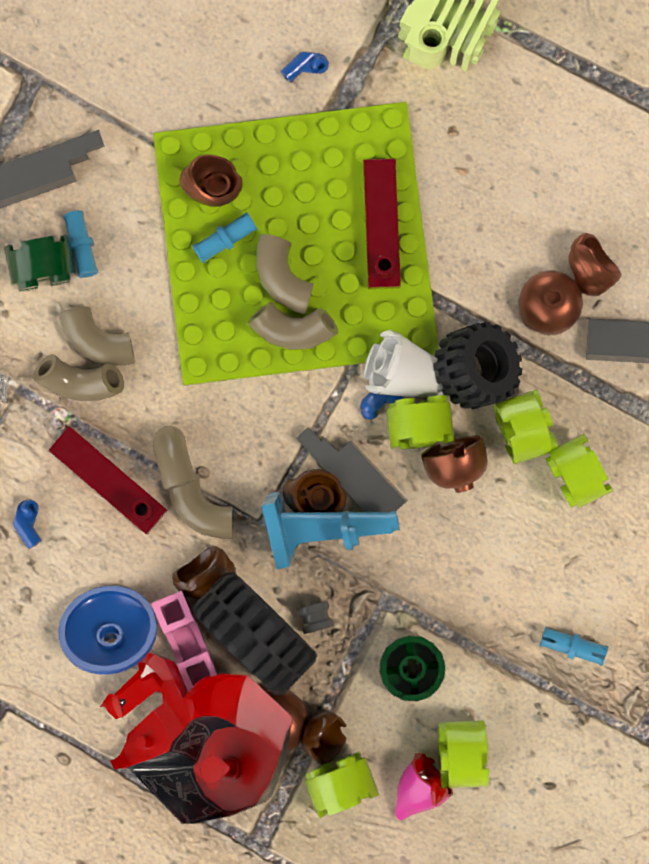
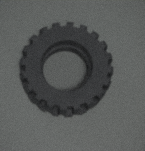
(254, 633)

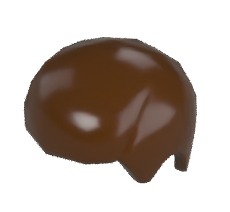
(323, 737)

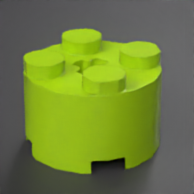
(420, 423)
(525, 426)
(579, 471)
(463, 754)
(340, 786)

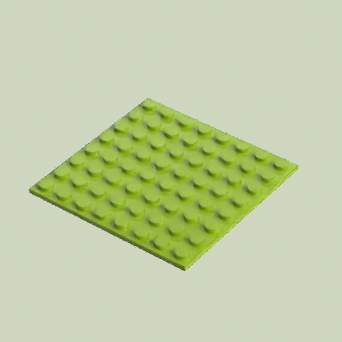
(309, 189)

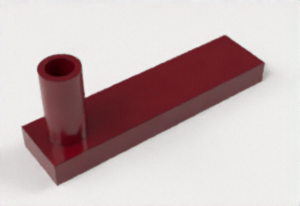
(381, 223)
(108, 480)

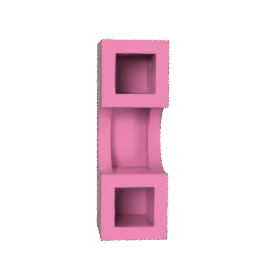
(184, 638)

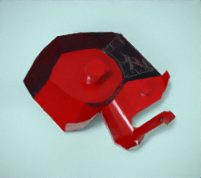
(206, 732)

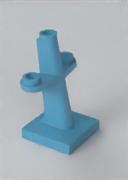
(290, 529)

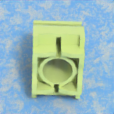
(447, 25)

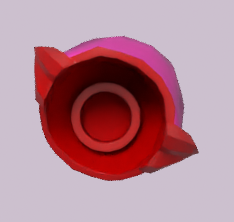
(420, 788)

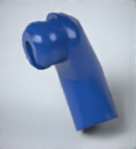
(305, 62)
(373, 402)
(24, 522)

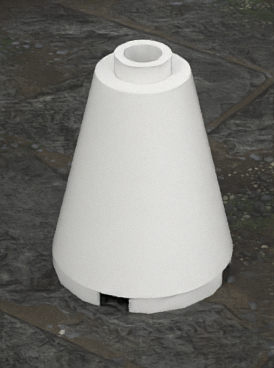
(401, 368)

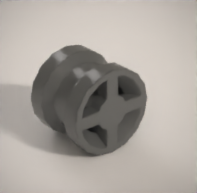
(315, 617)

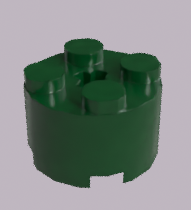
(39, 262)
(426, 680)

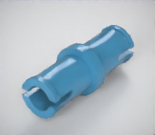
(224, 237)
(80, 244)
(574, 646)

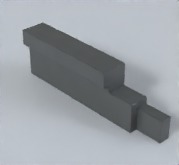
(45, 169)
(617, 341)
(355, 472)

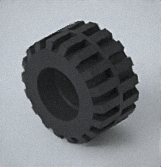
(497, 361)

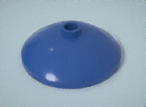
(107, 615)

